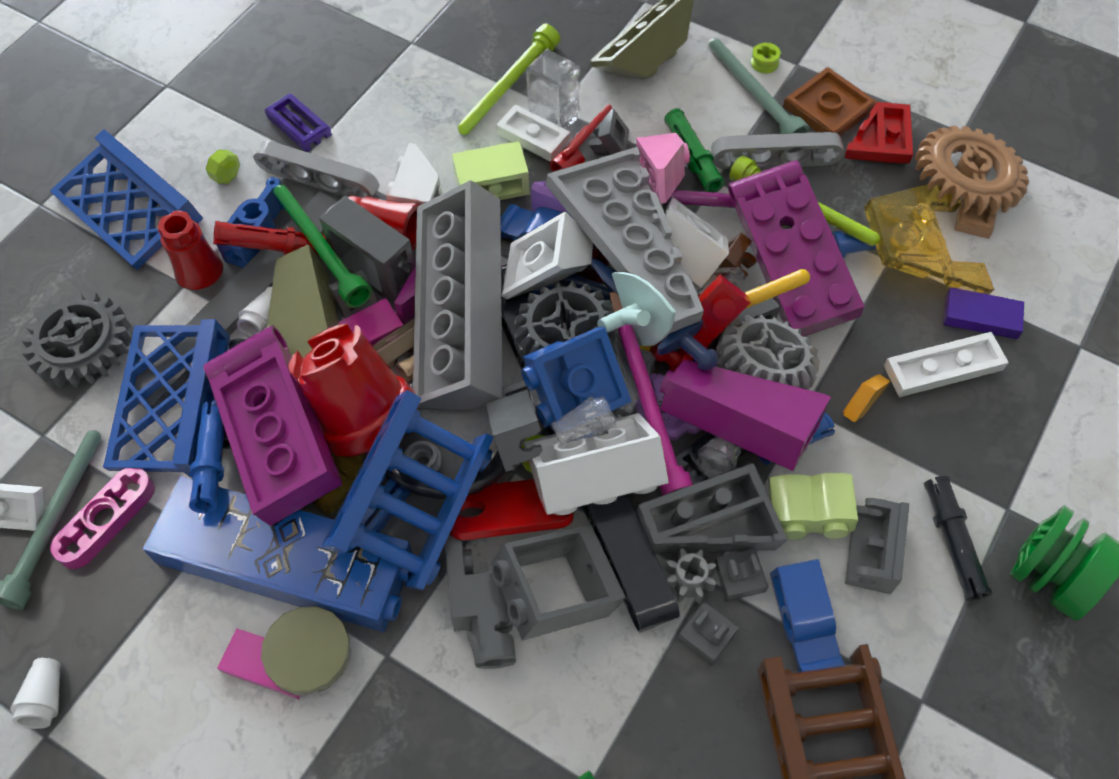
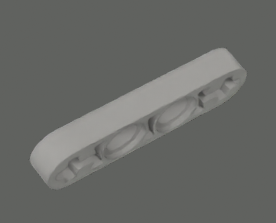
(825, 146)
(315, 170)

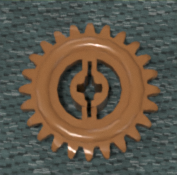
(968, 177)

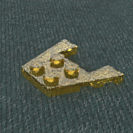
(914, 241)

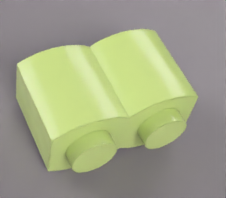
(814, 504)

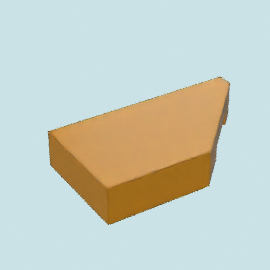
(865, 397)

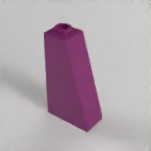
(746, 410)

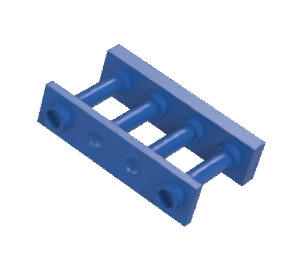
(368, 493)

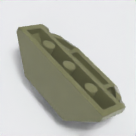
(647, 41)

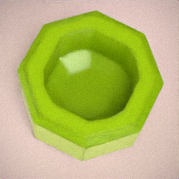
(222, 166)

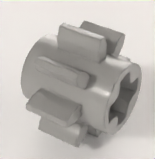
(693, 563)

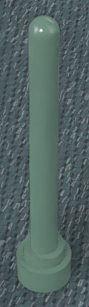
(787, 123)
(15, 587)

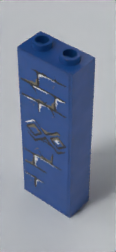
(277, 559)

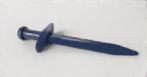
(681, 338)

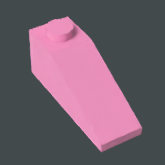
(664, 161)

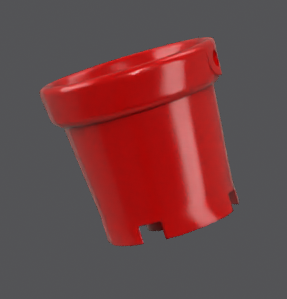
(346, 388)

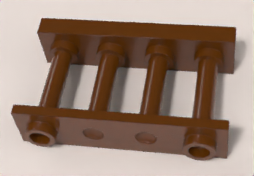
(791, 729)

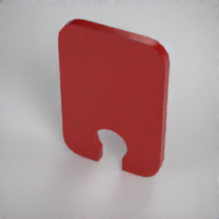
(507, 511)

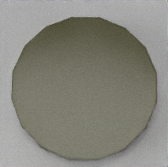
(306, 650)

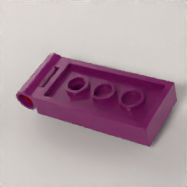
(786, 199)
(271, 427)

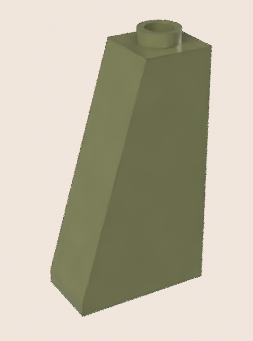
(301, 299)

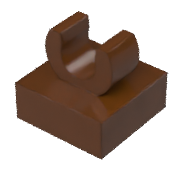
(738, 253)

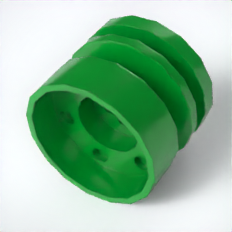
(1076, 568)

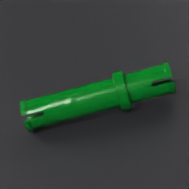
(699, 158)

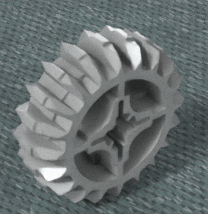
(768, 351)

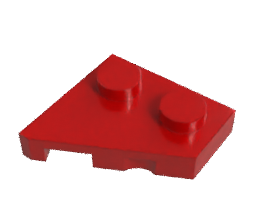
(884, 135)

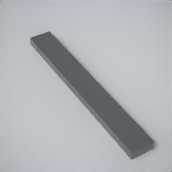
(229, 301)

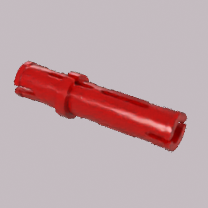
(259, 237)

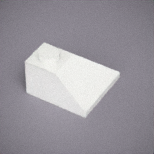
(699, 243)
(546, 256)

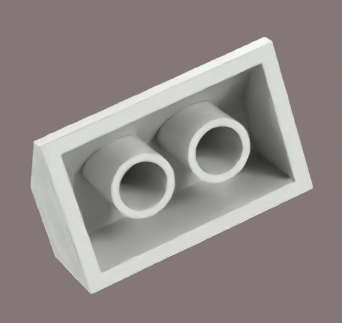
(599, 466)

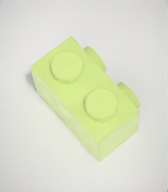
(495, 168)

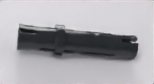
(957, 538)

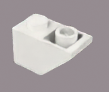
(415, 179)

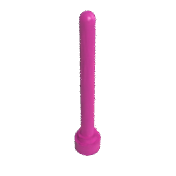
(676, 475)

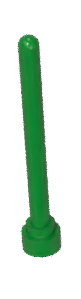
(352, 287)

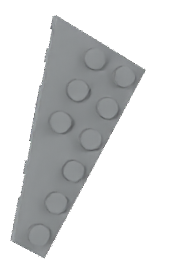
(628, 225)

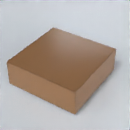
(972, 223)

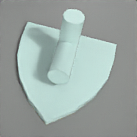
(642, 308)

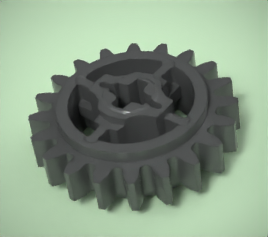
(81, 332)

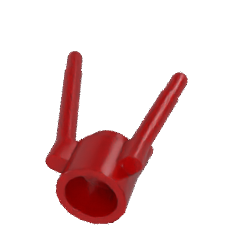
(571, 155)

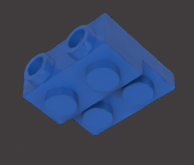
(573, 372)

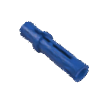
(207, 468)

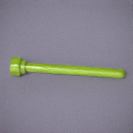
(543, 38)
(746, 167)

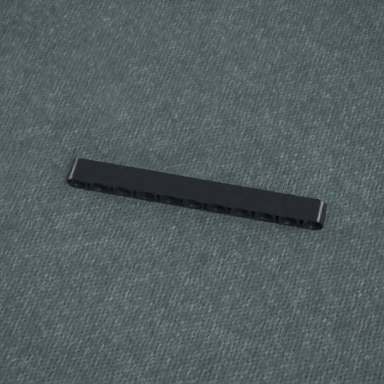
(617, 529)

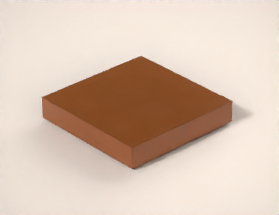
(829, 103)

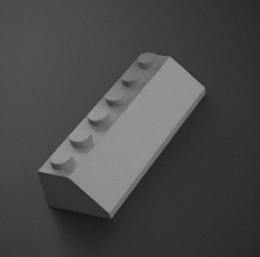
(458, 300)

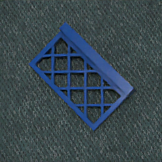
(138, 175)
(210, 342)

